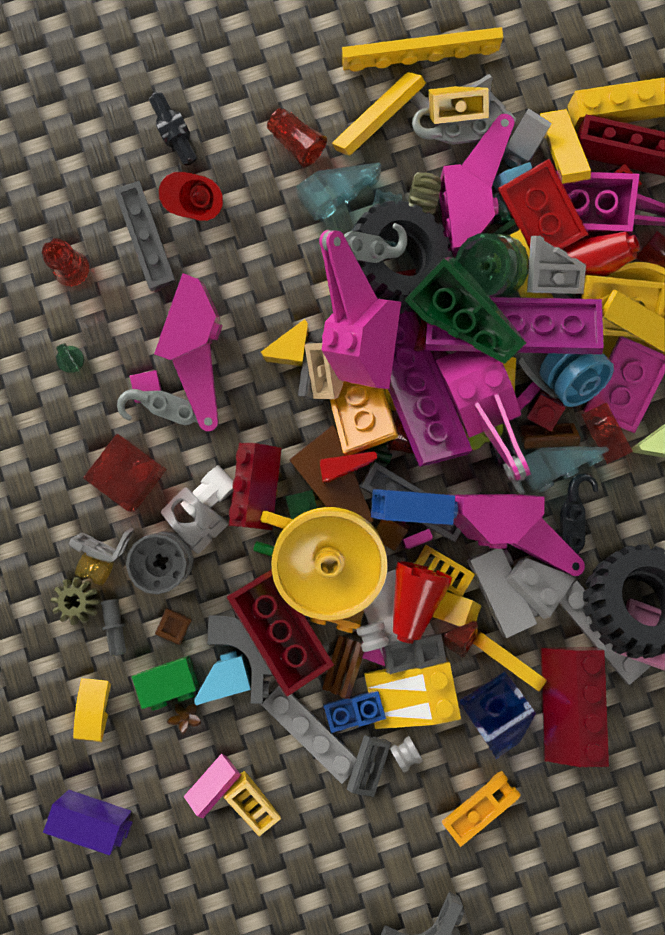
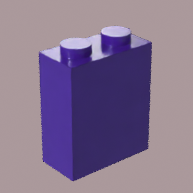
(88, 822)

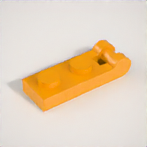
(480, 809)

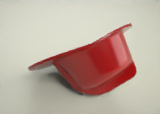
(190, 196)

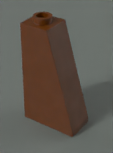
(339, 493)

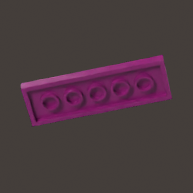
(544, 323)
(424, 400)

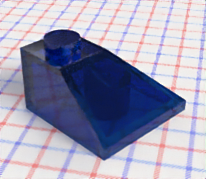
(499, 713)

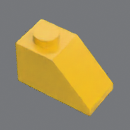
(458, 104)

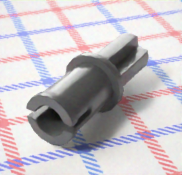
(113, 627)

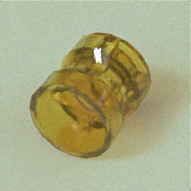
(94, 569)

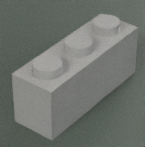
(505, 603)

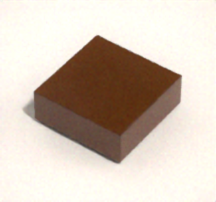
(392, 532)
(173, 626)

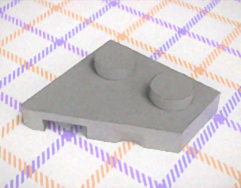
(553, 269)
(539, 585)

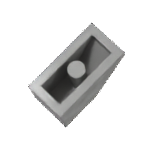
(526, 139)

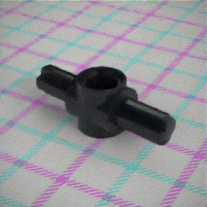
(172, 128)

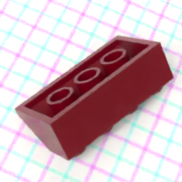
(279, 634)
(574, 706)

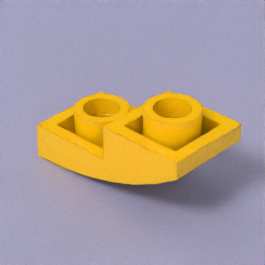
(90, 710)

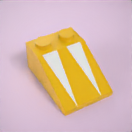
(415, 696)

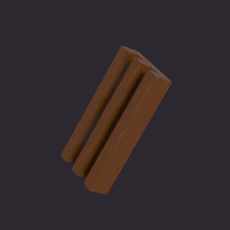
(539, 437)
(341, 664)

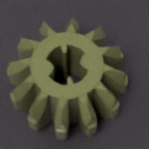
(425, 191)
(71, 612)

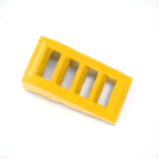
(464, 582)
(239, 791)

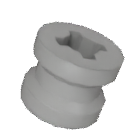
(373, 636)
(406, 754)

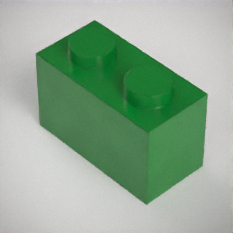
(166, 682)

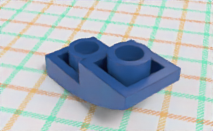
(357, 710)

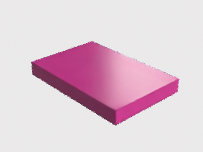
(633, 382)

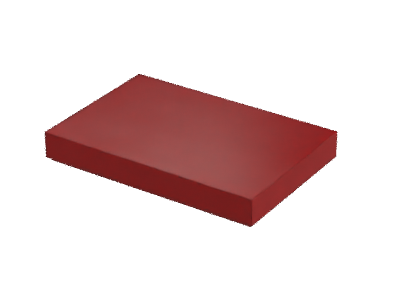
(543, 207)

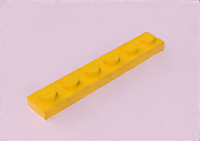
(422, 48)

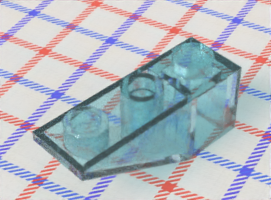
(333, 186)
(554, 462)

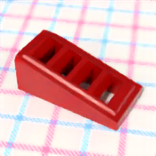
(339, 466)

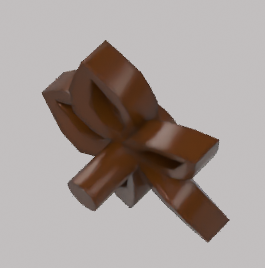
(185, 717)

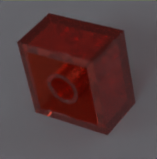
(125, 473)

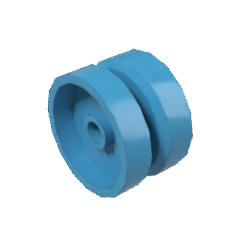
(576, 376)

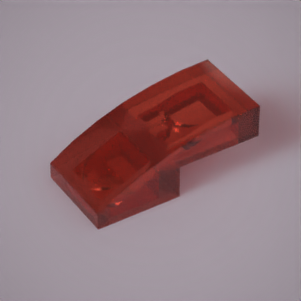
(607, 432)

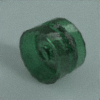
(495, 262)

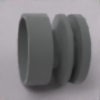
(144, 566)

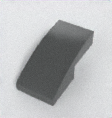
(421, 654)

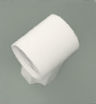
(214, 488)

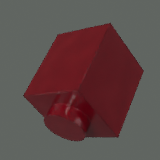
(545, 410)

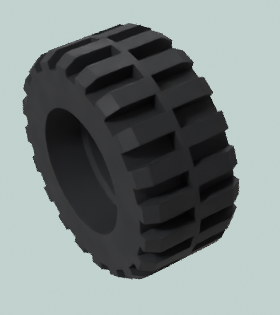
(424, 243)
(607, 605)

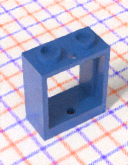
(414, 507)

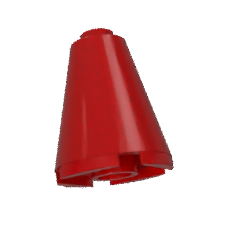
(604, 253)
(416, 599)

